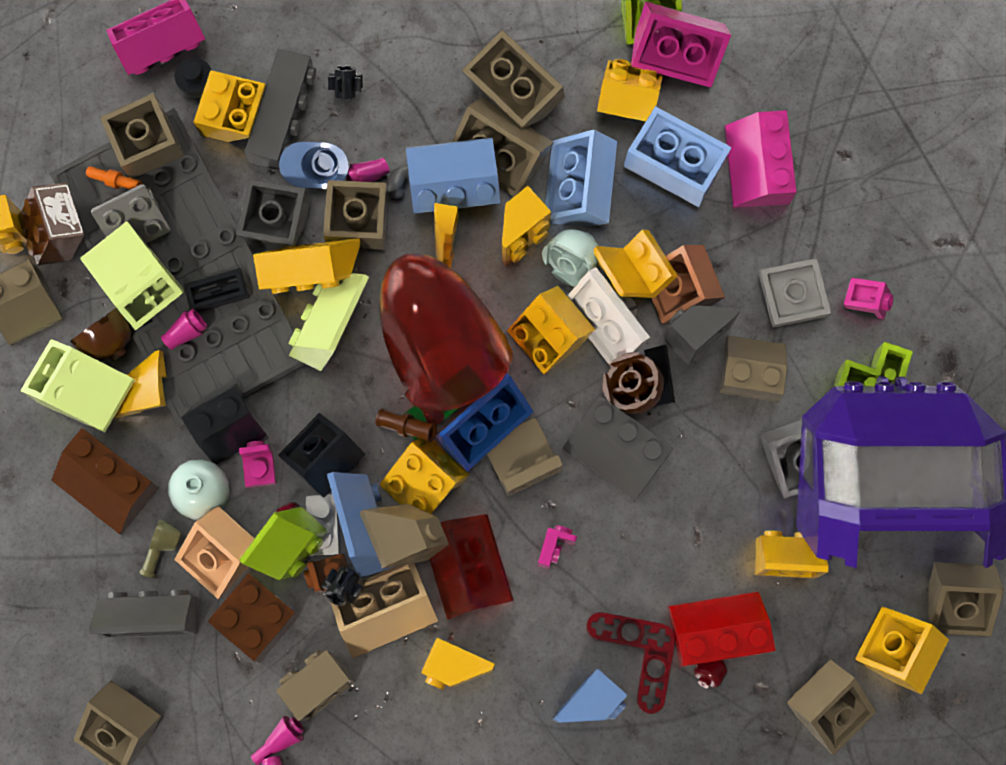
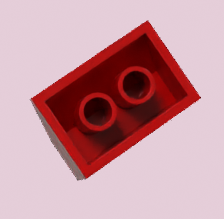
(721, 629)

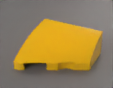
(445, 228)
(148, 387)

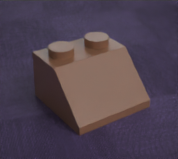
(693, 286)

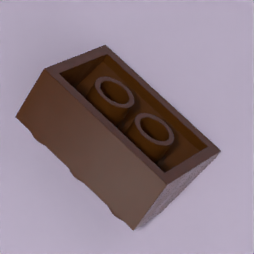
(102, 481)

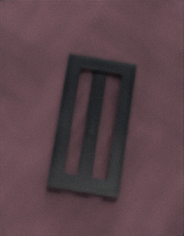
(220, 301)

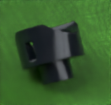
(192, 77)

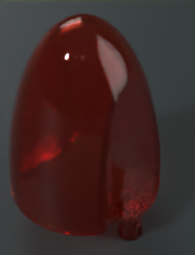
(439, 336)

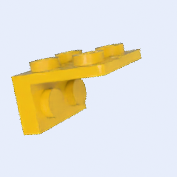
(637, 268)
(423, 476)

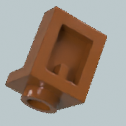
(319, 570)

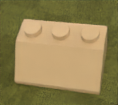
(385, 610)

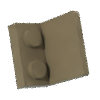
(524, 458)

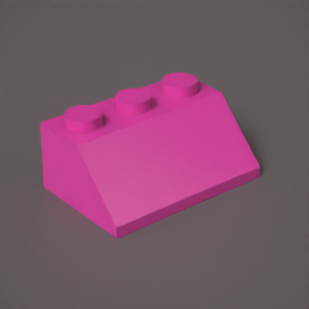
(155, 36)
(679, 44)
(760, 160)

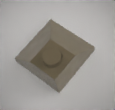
(403, 534)

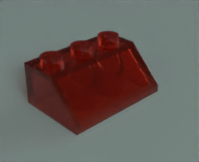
(470, 568)

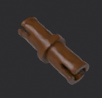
(406, 425)

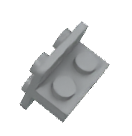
(138, 208)

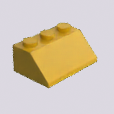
(306, 265)

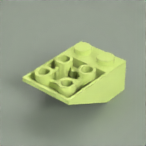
(132, 275)
(77, 385)

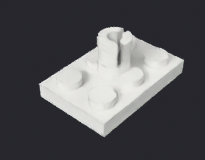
(615, 324)

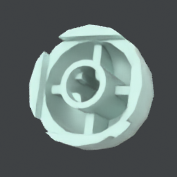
(571, 255)
(198, 488)

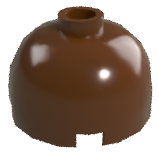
(105, 337)
(633, 383)

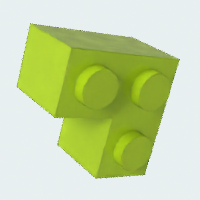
(888, 362)

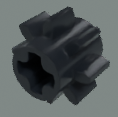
(345, 82)
(342, 586)

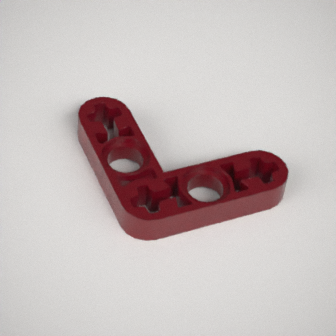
(651, 652)

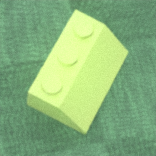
(326, 321)

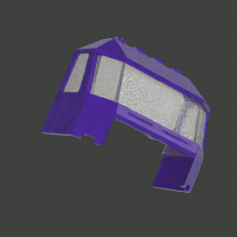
(899, 463)

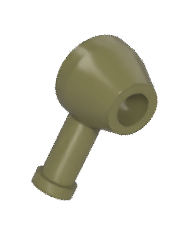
(164, 539)

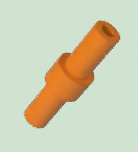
(112, 178)

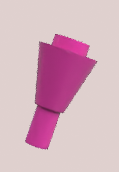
(286, 733)

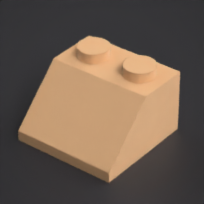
(214, 551)

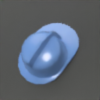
(313, 164)

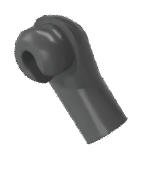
(396, 180)

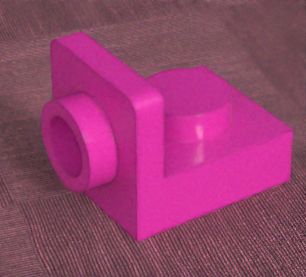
(869, 297)
(258, 464)
(551, 551)

